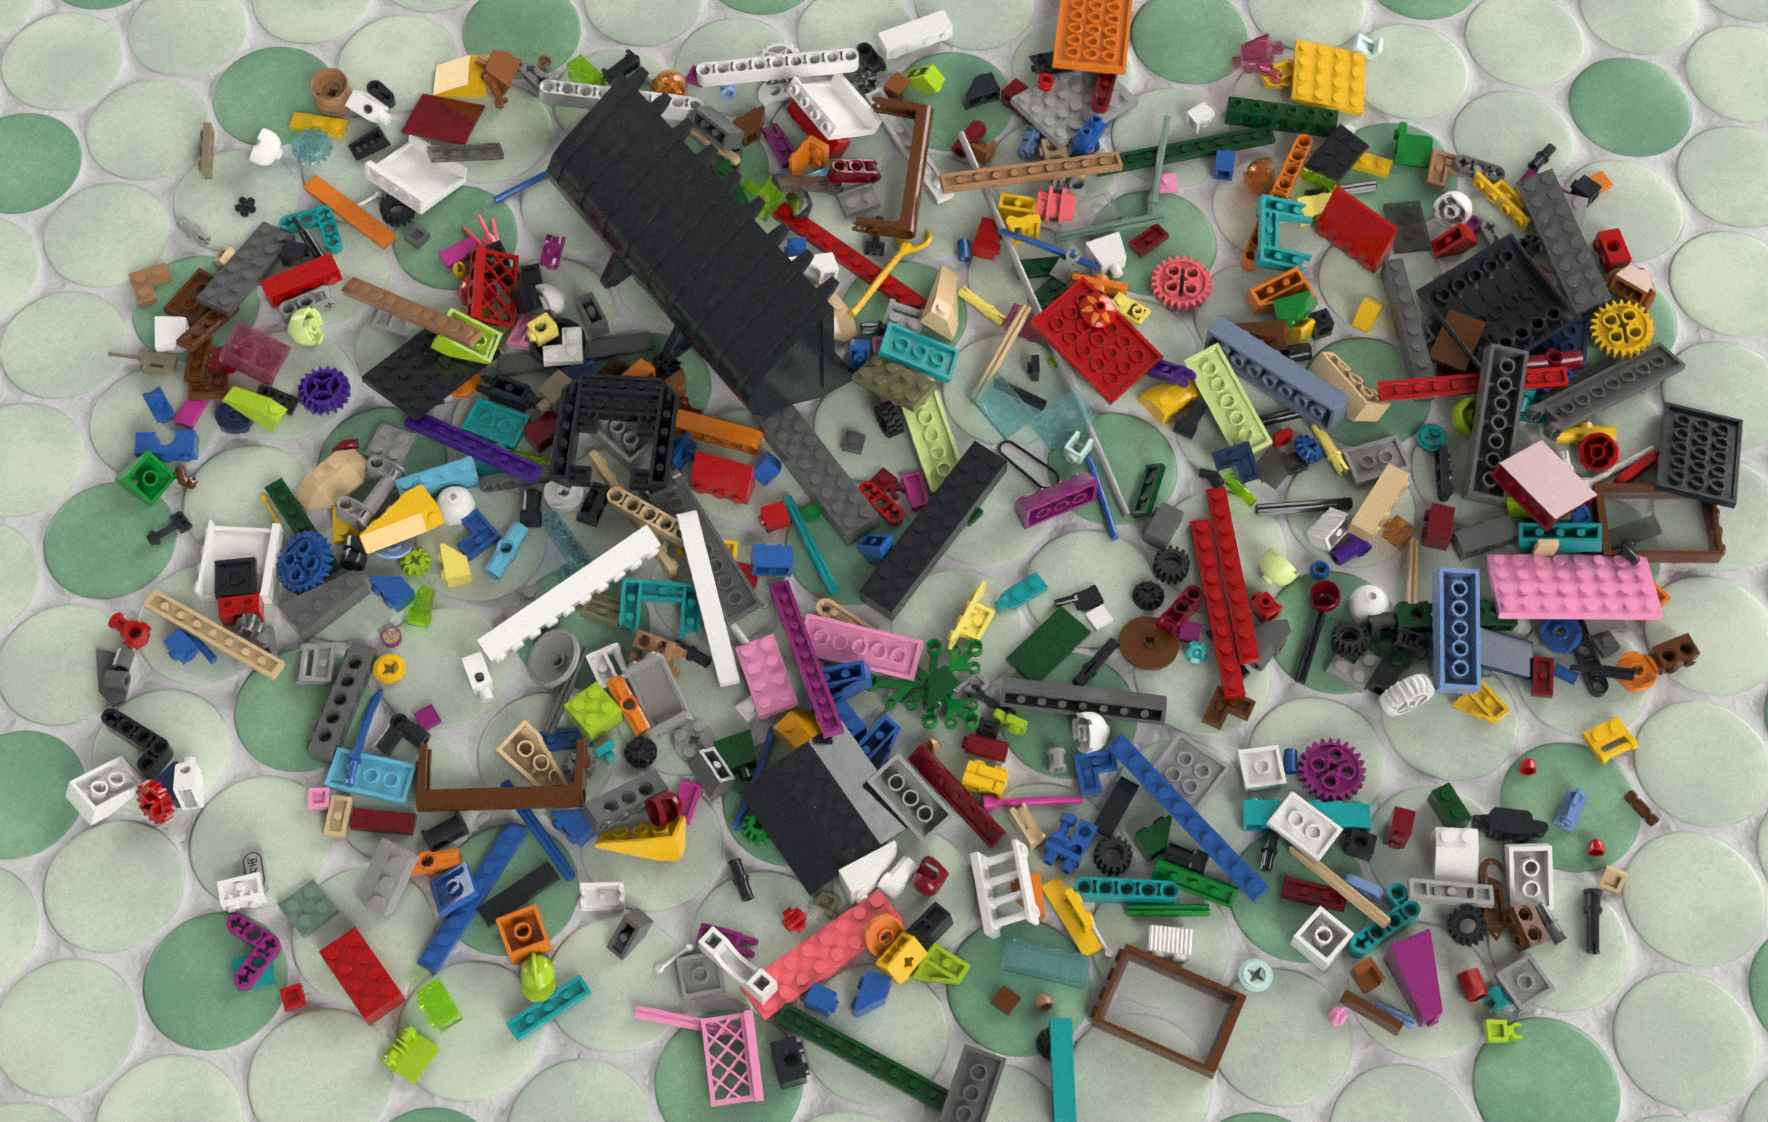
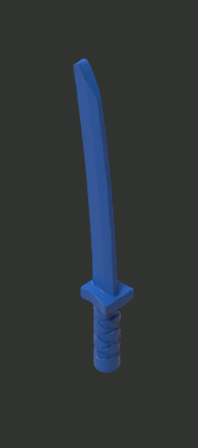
(1083, 261)
(355, 757)
(759, 769)

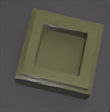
(827, 902)

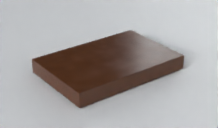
(185, 301)
(1447, 351)

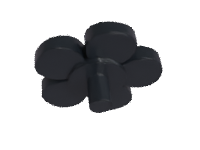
(245, 206)

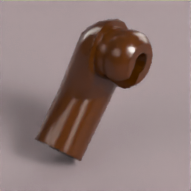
(184, 480)

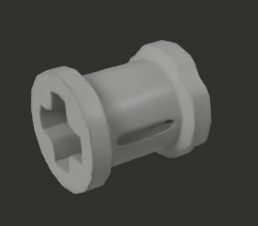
(1057, 762)

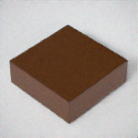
(1005, 1000)

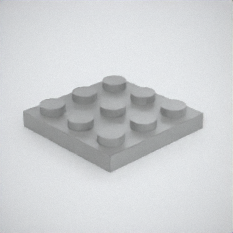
(1191, 770)

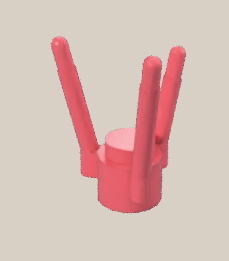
(489, 237)

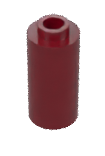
(974, 134)
(985, 747)

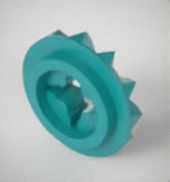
(1436, 432)

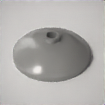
(553, 658)

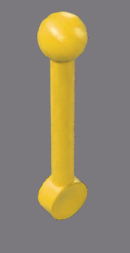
(263, 497)

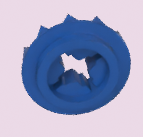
(1311, 455)

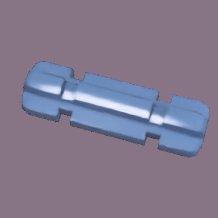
(1408, 1020)

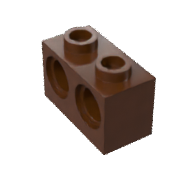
(1671, 651)
(1525, 926)

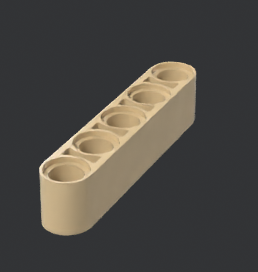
(642, 512)

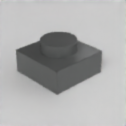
(417, 236)
(854, 442)
(1606, 644)

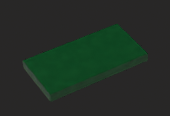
(1048, 645)

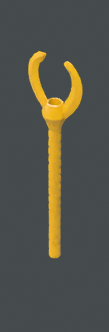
(904, 248)

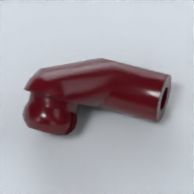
(346, 445)

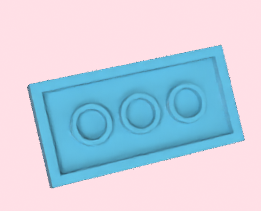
(375, 777)

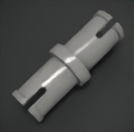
(193, 231)

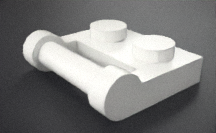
(602, 666)

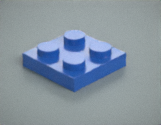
(453, 888)

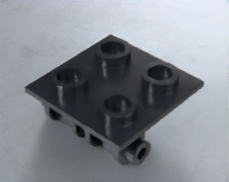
(1043, 64)

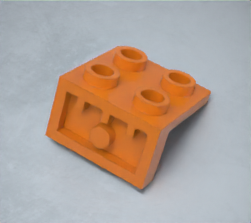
(810, 151)

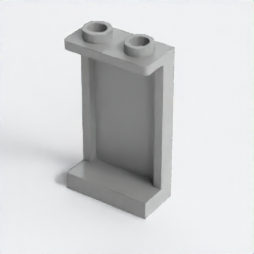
(658, 694)

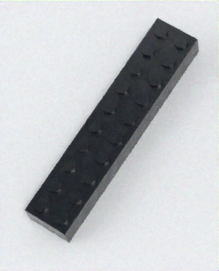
(933, 530)

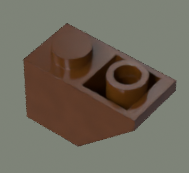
(751, 124)

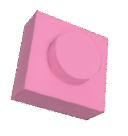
(1168, 183)
(319, 798)

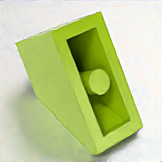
(925, 79)

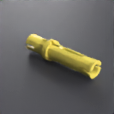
(989, 311)
(1333, 454)

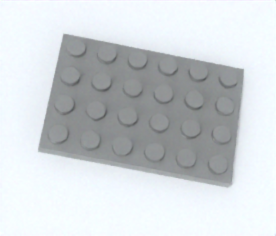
(1068, 105)

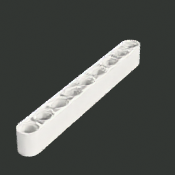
(777, 67)
(586, 96)
(708, 599)

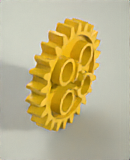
(1604, 332)

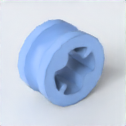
(728, 91)

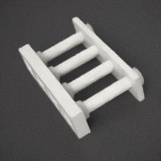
(985, 884)

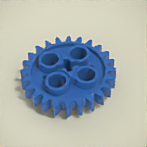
(304, 562)

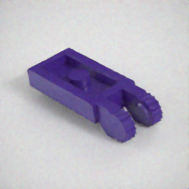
(1172, 373)

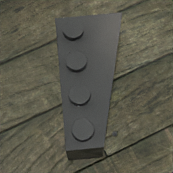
(324, 604)

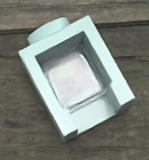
(1076, 450)

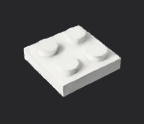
(1261, 768)

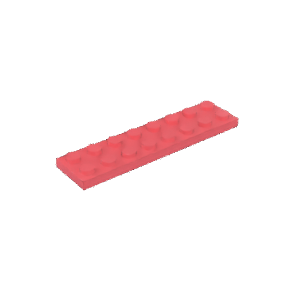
(822, 954)

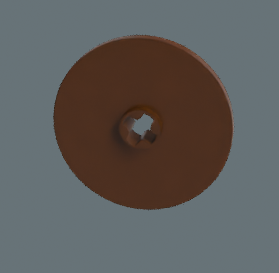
(1143, 656)

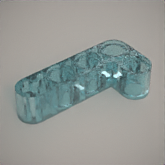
(565, 545)

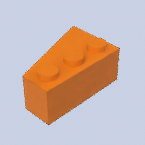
(1289, 283)

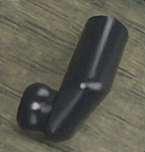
(1213, 477)
(1627, 550)

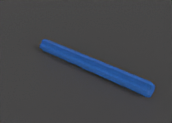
(544, 840)

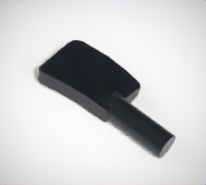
(1083, 600)

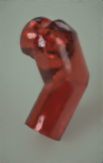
(684, 405)

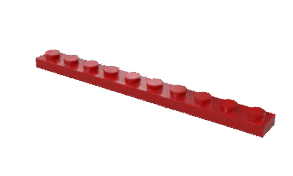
(848, 257)
(1462, 384)
(1232, 576)
(1217, 609)

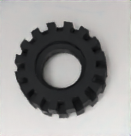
(395, 218)
(889, 419)
(1169, 575)
(1349, 631)
(1112, 843)
(1467, 938)

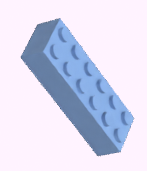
(1456, 631)

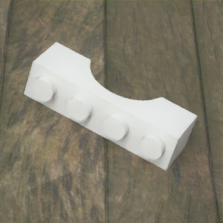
(822, 267)
(747, 975)

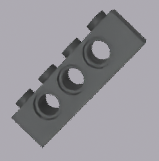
(594, 809)

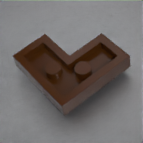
(213, 389)
(1219, 709)

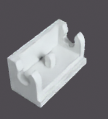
(602, 896)

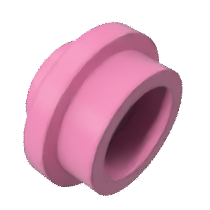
(1337, 1016)

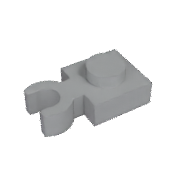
(1063, 268)

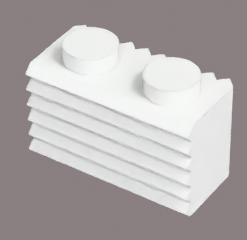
(1329, 529)
(1170, 942)

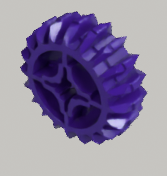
(325, 385)

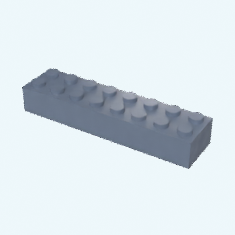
(1278, 375)

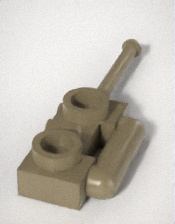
(152, 362)

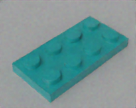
(918, 352)

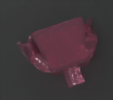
(1258, 57)

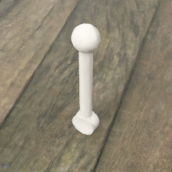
(378, 194)
(1108, 952)
(660, 967)

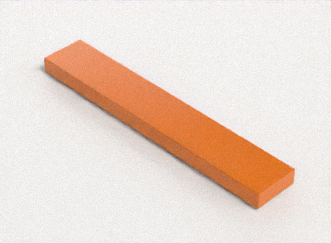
(350, 212)

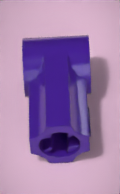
(1349, 549)

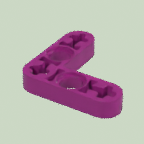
(258, 944)

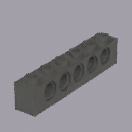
(344, 713)

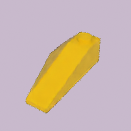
(407, 517)

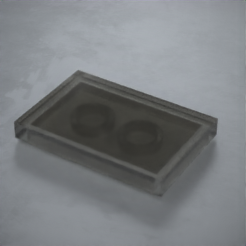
(1411, 225)

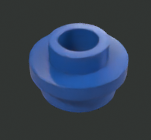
(1321, 565)

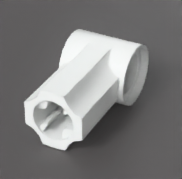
(894, 882)

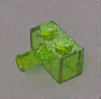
(768, 193)

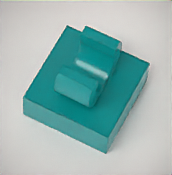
(605, 750)
(1499, 997)

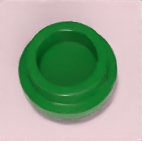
(811, 512)

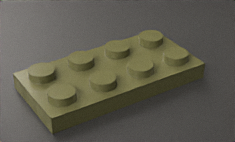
(894, 382)

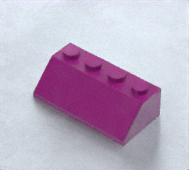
(1056, 499)

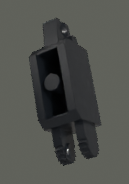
(508, 392)
(1509, 825)

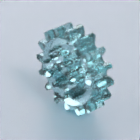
(312, 146)

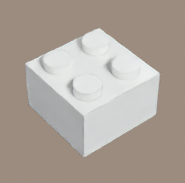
(1321, 938)

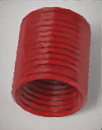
(1472, 985)

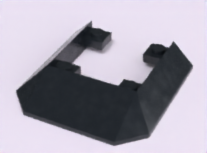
(615, 398)

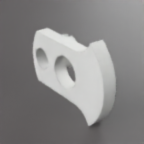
(765, 93)

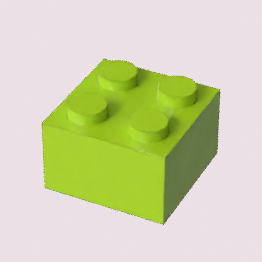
(593, 712)

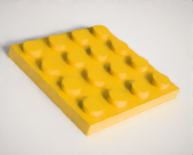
(1328, 78)

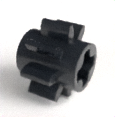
(1530, 244)

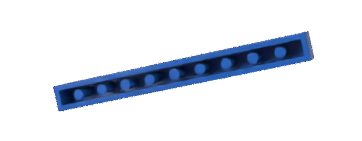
(1188, 818)

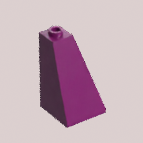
(1415, 974)

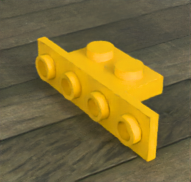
(1504, 198)
(1072, 915)

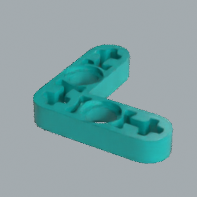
(316, 221)

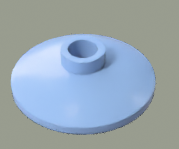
(396, 550)

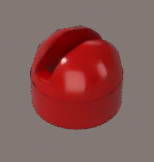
(1527, 767)
(1596, 847)

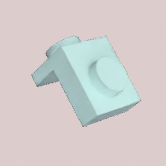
(1367, 46)

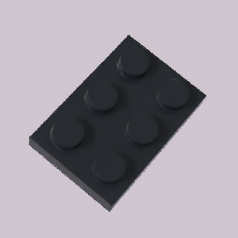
(1337, 154)

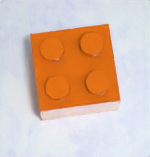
(523, 934)

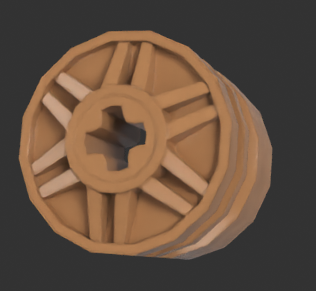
(331, 92)

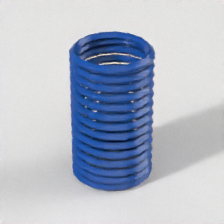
(966, 250)
(1563, 674)
(1290, 761)

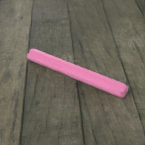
(680, 1020)

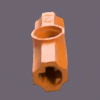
(1102, 284)
(622, 694)
(441, 861)

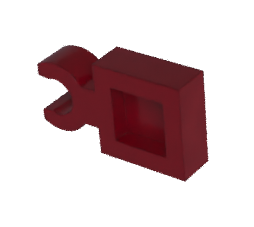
(888, 483)

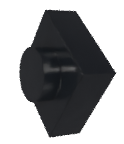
(1034, 368)

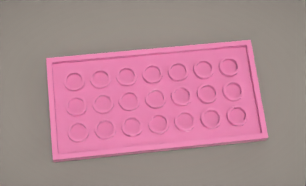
(1572, 587)

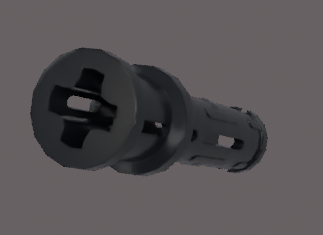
(1592, 910)

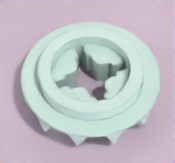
(1253, 966)

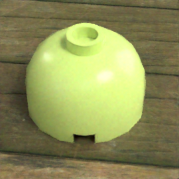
(305, 327)
(1276, 569)

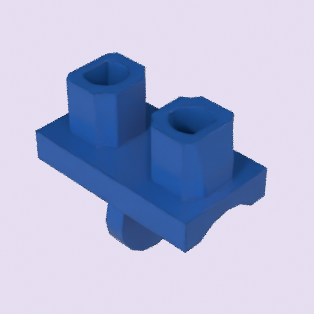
(159, 405)
(684, 451)

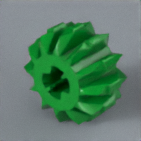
(752, 832)

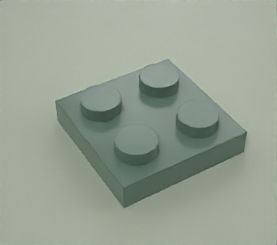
(308, 908)

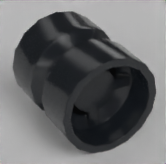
(353, 555)

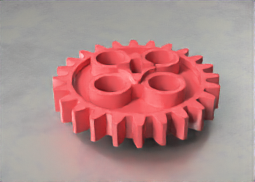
(1199, 284)

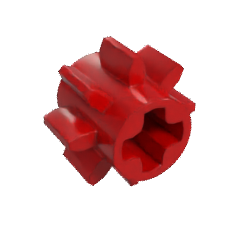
(794, 919)

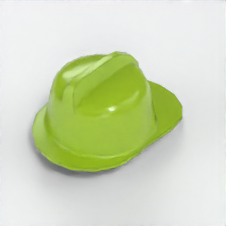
(537, 978)

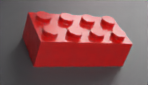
(362, 976)

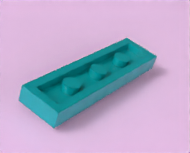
(547, 1010)

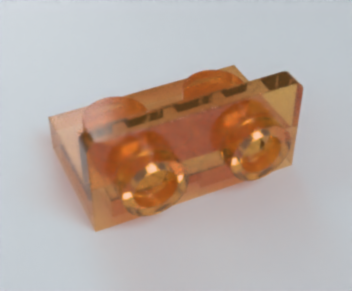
(677, 383)

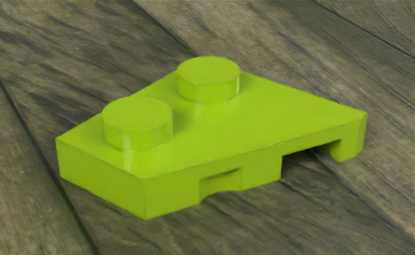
(941, 967)

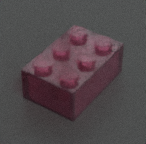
(254, 354)

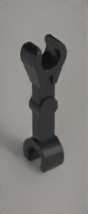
(991, 702)

